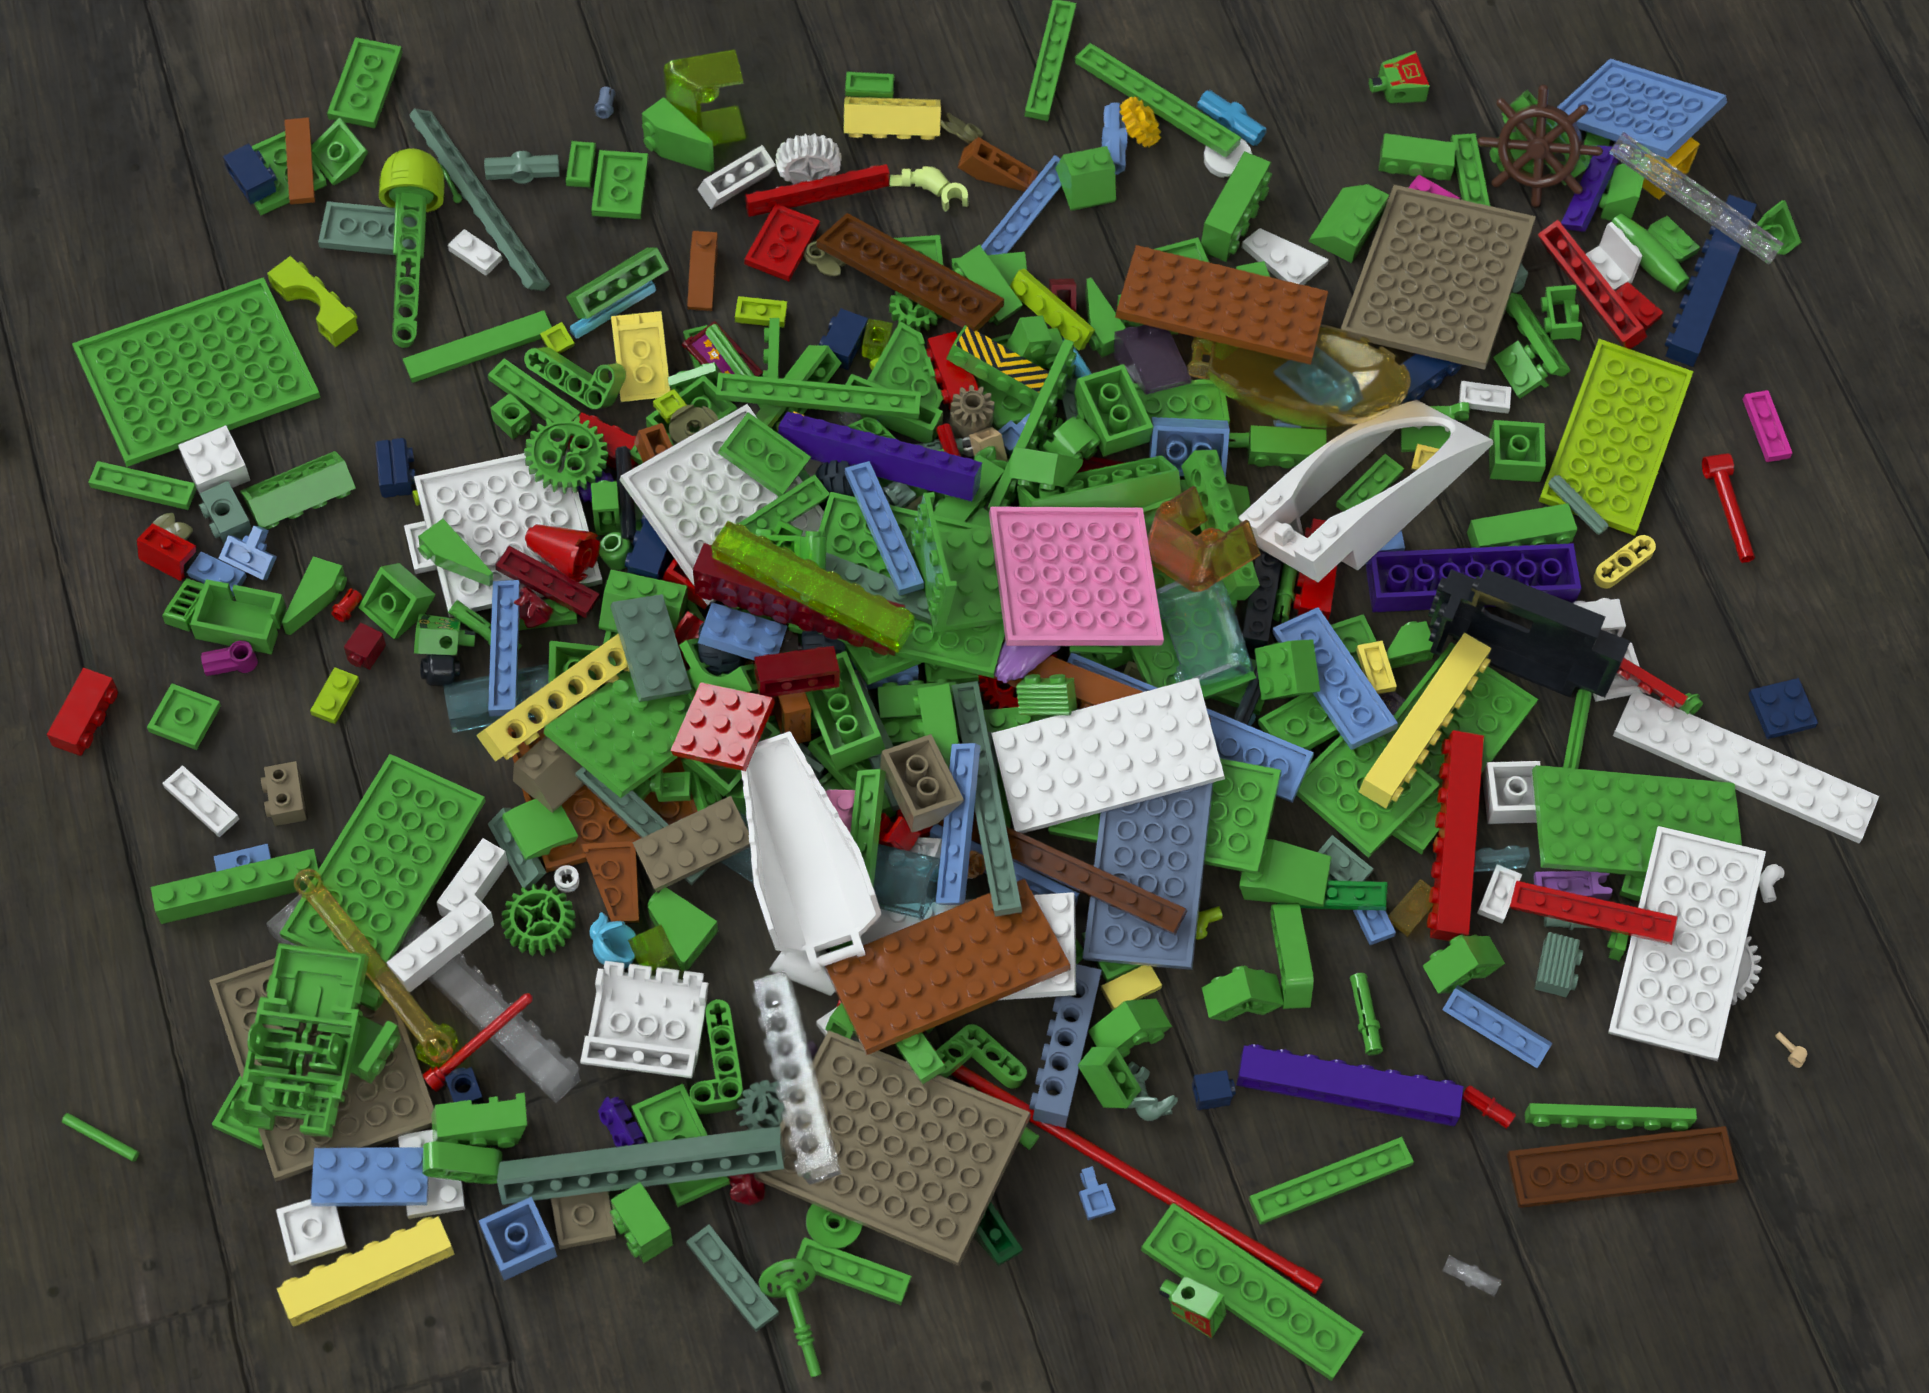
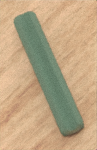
(1578, 504)

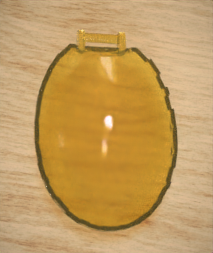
(1250, 380)

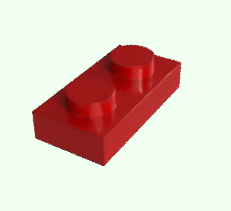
(1639, 305)

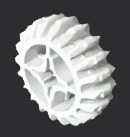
(807, 158)

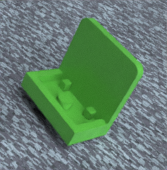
(373, 1048)

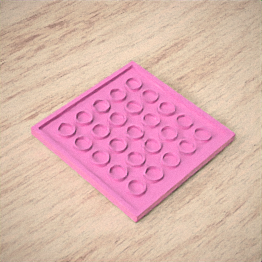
(1075, 576)

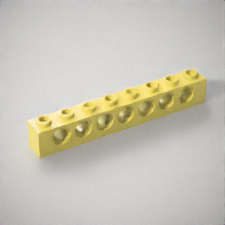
(496, 736)

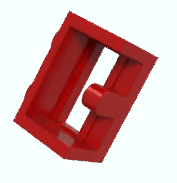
(896, 834)

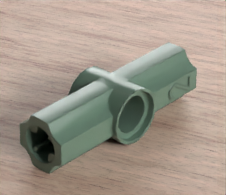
(522, 167)

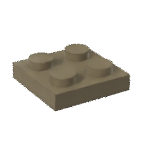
(583, 1219)

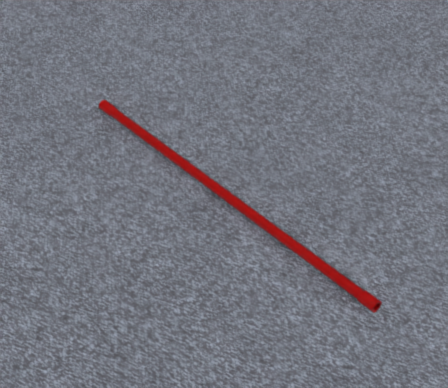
(1297, 1274)

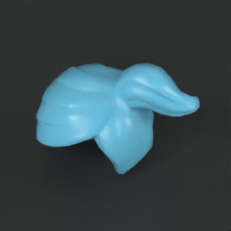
(611, 941)

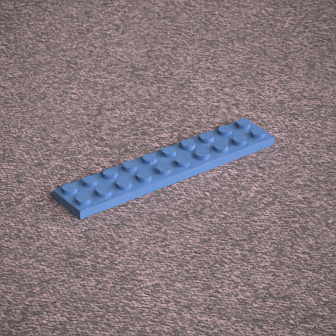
(1234, 739)

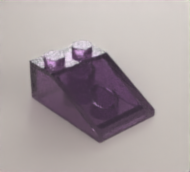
(1150, 358)

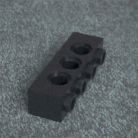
(1261, 602)

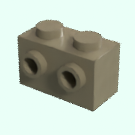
(284, 793)

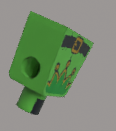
(433, 632)

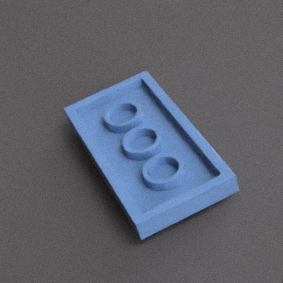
(369, 1177)

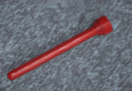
(436, 1076)

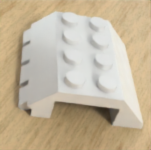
(646, 1020)

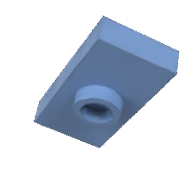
(242, 857)

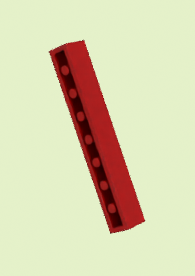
(1456, 836)

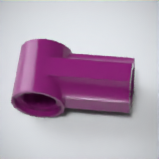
(228, 659)

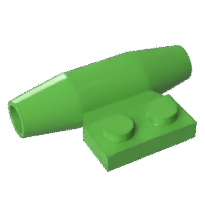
(1660, 249)

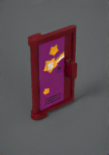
(706, 352)

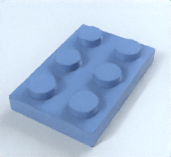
(741, 632)

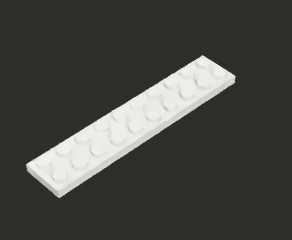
(1748, 765)

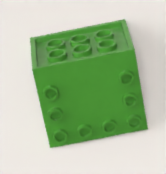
(956, 572)

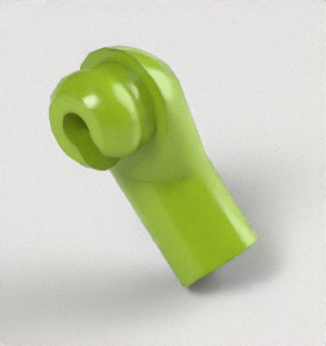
(1206, 917)

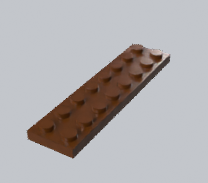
(910, 273)
(1622, 1166)

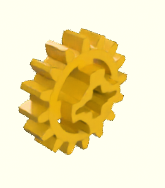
(1140, 122)

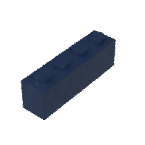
(1426, 374)

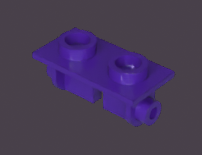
(614, 1115)

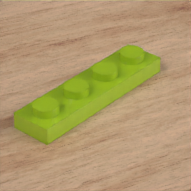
(1053, 310)

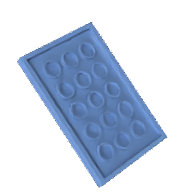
(1643, 105)

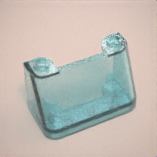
(1204, 633)

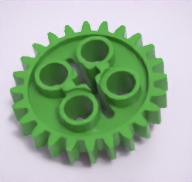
(542, 448)

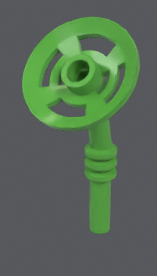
(790, 1289)

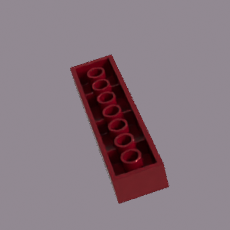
(736, 589)

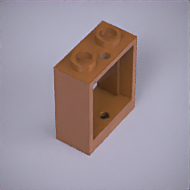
(793, 715)

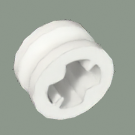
(564, 870)

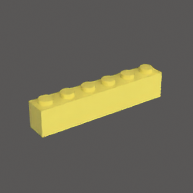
(365, 1271)

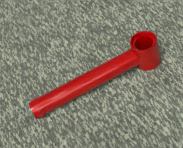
(1720, 469)

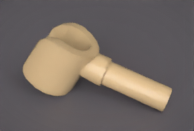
(1798, 1053)

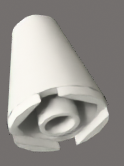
(799, 970)

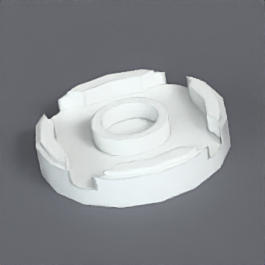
(1224, 166)

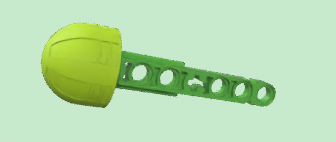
(411, 185)

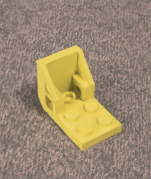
(642, 353)

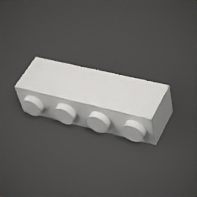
(441, 943)

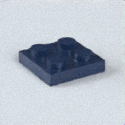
(1783, 708)

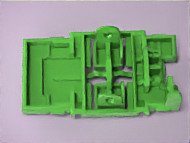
(310, 989)

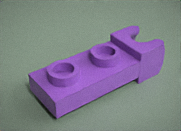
(1576, 882)

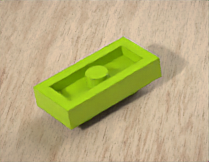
(759, 311)
(334, 695)

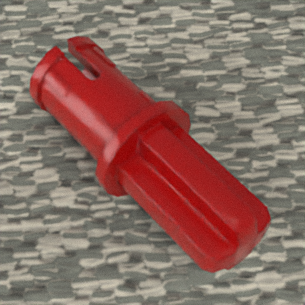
(1488, 1106)

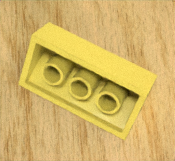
(892, 117)

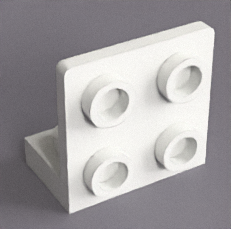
(1615, 257)

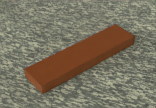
(299, 161)

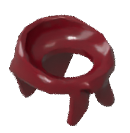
(532, 608)
(746, 1189)

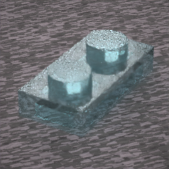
(1510, 858)

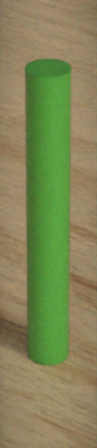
(100, 1137)

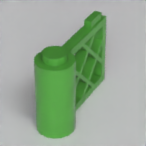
(810, 546)

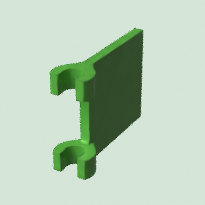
(1433, 435)

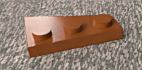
(616, 878)

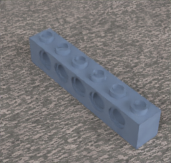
(1051, 1108)

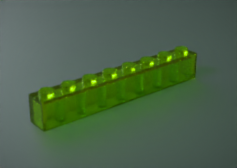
(813, 586)

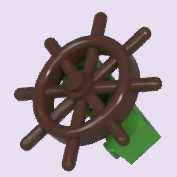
(1541, 142)

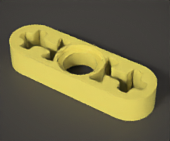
(1627, 551)

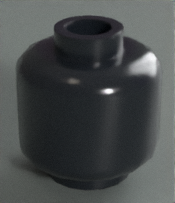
(439, 669)

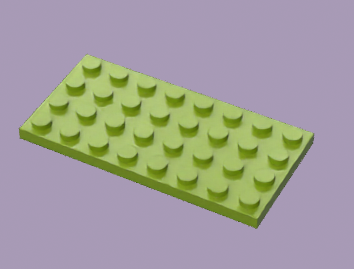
(1619, 433)

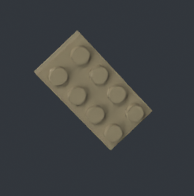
(693, 843)

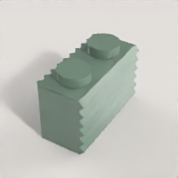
(1558, 965)

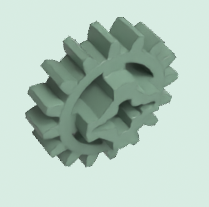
(757, 1102)

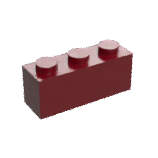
(797, 671)

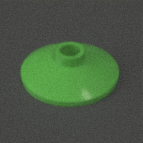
(820, 1231)

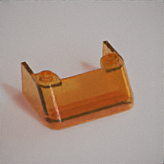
(1199, 559)

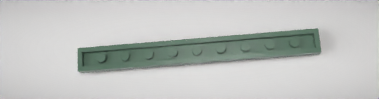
(479, 199)
(988, 803)

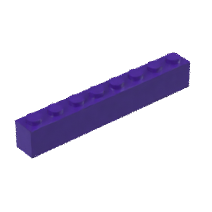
(887, 456)
(1350, 1085)

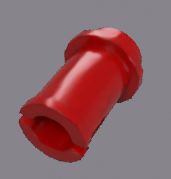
(343, 610)

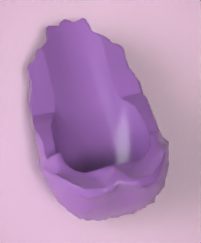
(1017, 661)

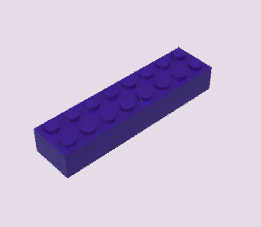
(1412, 577)

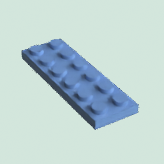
(1344, 688)

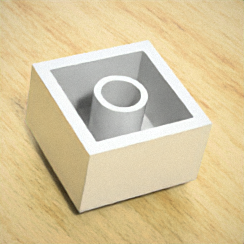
(214, 460)
(1509, 792)

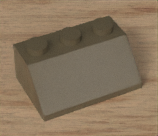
(547, 774)
(920, 782)

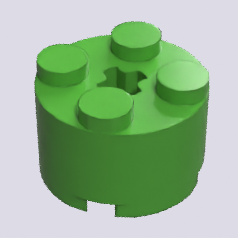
(1074, 440)

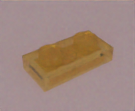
(1412, 908)

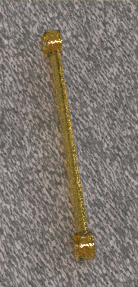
(377, 969)

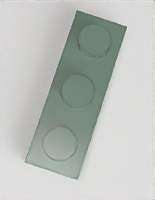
(526, 871)

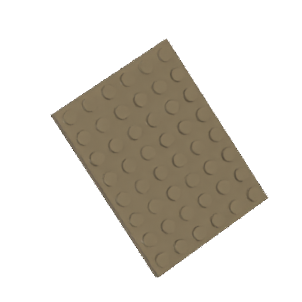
(1438, 276)
(371, 1112)
(908, 1153)

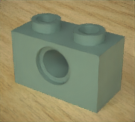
(223, 500)

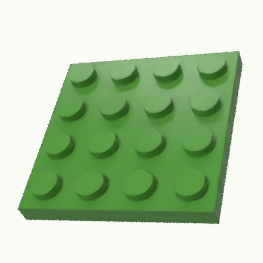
(1333, 793)

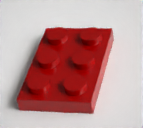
(782, 242)

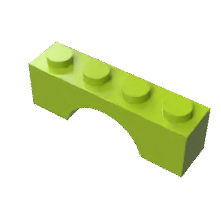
(294, 282)

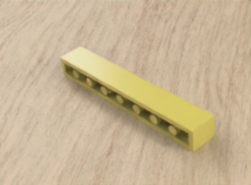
(1425, 720)

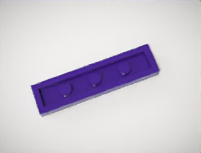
(1593, 184)

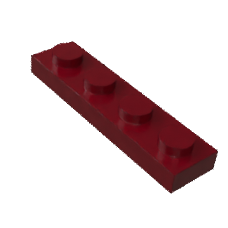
(547, 581)

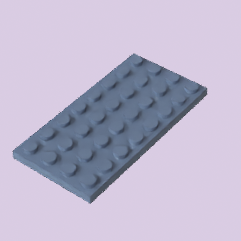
(1163, 851)

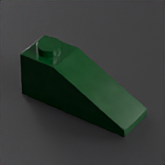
(996, 1237)

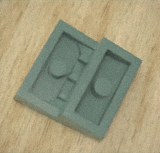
(1344, 862)

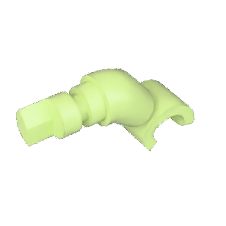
(934, 181)

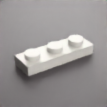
(200, 801)

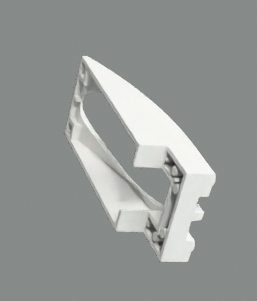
(1369, 526)

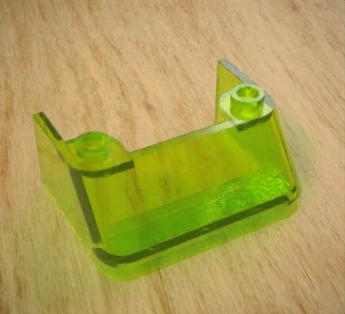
(698, 81)

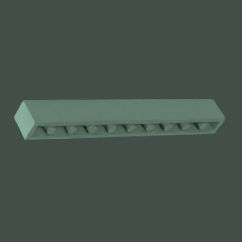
(644, 1163)

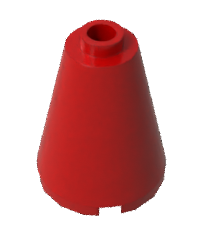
(565, 549)

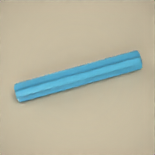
(586, 325)

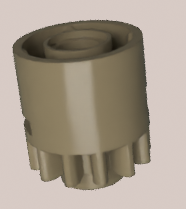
(971, 412)

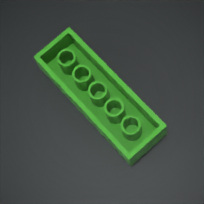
(1115, 486)

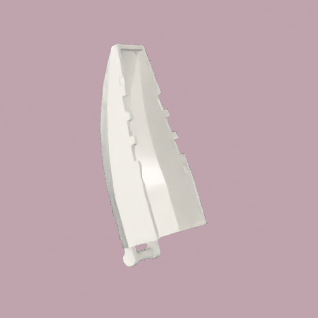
(804, 858)

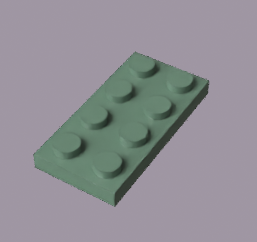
(361, 228)
(650, 647)

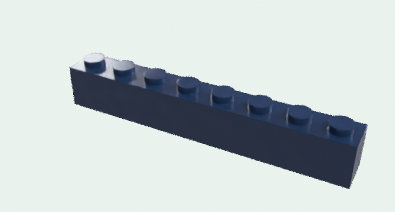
(1705, 290)

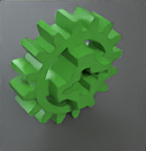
(911, 312)

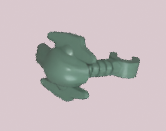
(1149, 1107)

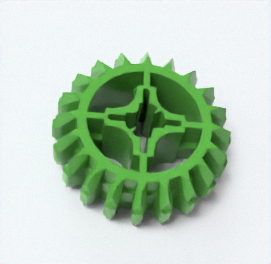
(522, 908)

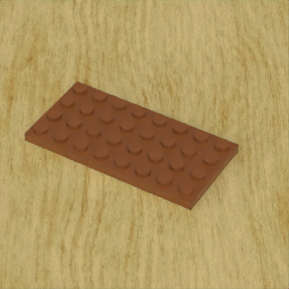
(1222, 304)
(945, 968)

